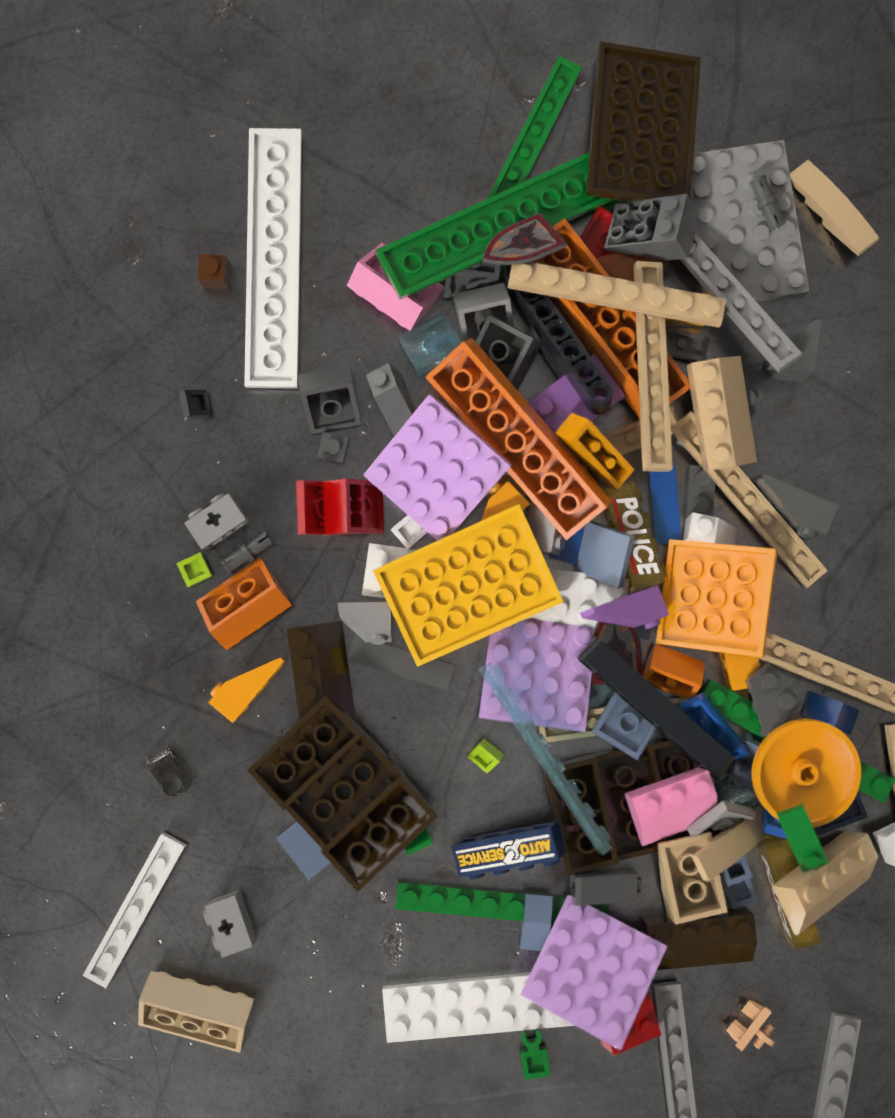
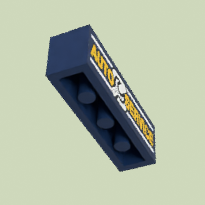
(509, 850)

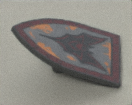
(523, 242)
(622, 641)

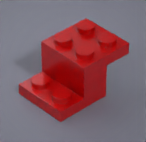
(339, 507)

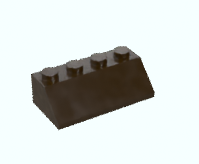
(320, 666)
(704, 941)

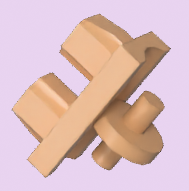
(743, 1035)

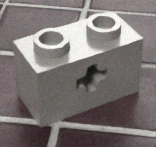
(231, 520)
(233, 910)

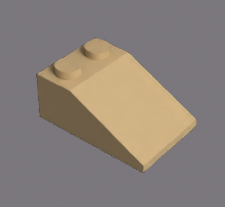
(682, 887)

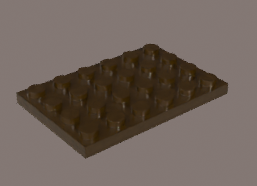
(642, 123)

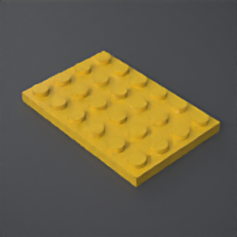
(468, 585)

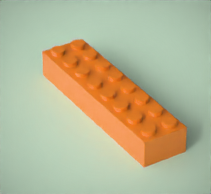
(605, 329)
(517, 432)

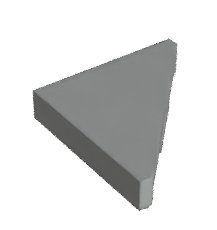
(720, 817)

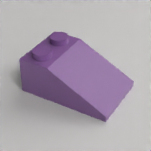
(561, 399)

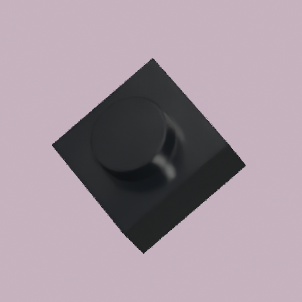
(195, 403)

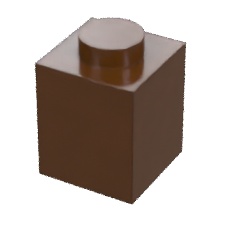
(214, 271)

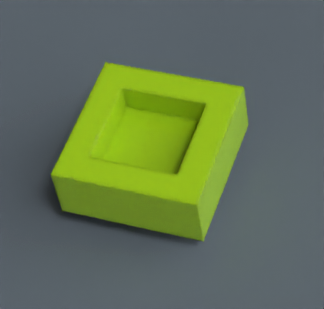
(194, 569)
(485, 755)

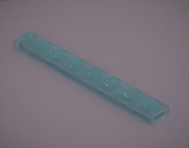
(551, 766)

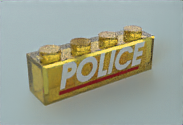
(626, 515)
(777, 863)

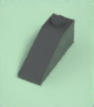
(391, 396)

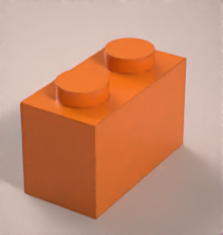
(674, 671)

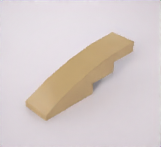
(834, 207)
(729, 845)

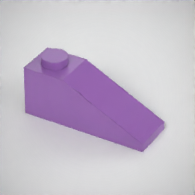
(632, 610)

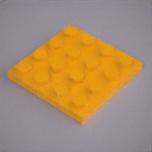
(717, 597)

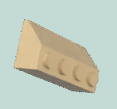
(721, 413)
(815, 892)
(195, 1011)

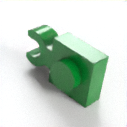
(534, 1057)

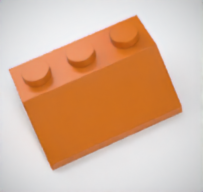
(243, 604)

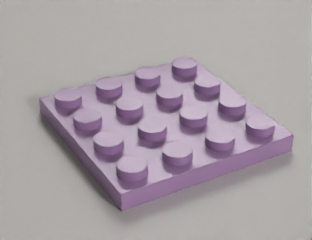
(437, 469)
(543, 672)
(594, 972)

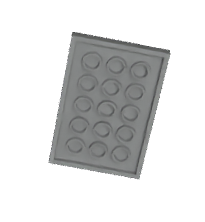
(735, 230)

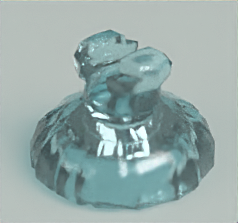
(732, 793)

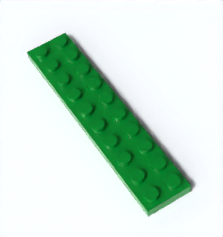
(462, 238)

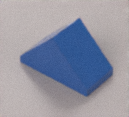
(830, 711)

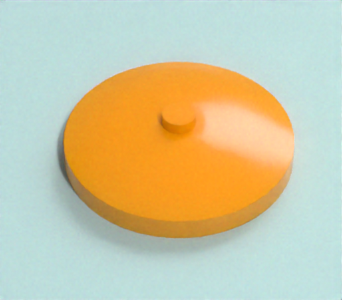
(807, 766)

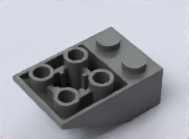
(654, 228)

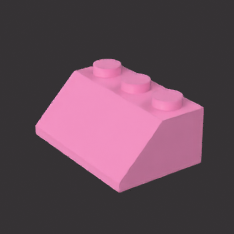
(373, 284)
(671, 804)

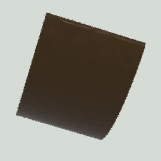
(602, 784)
(343, 792)

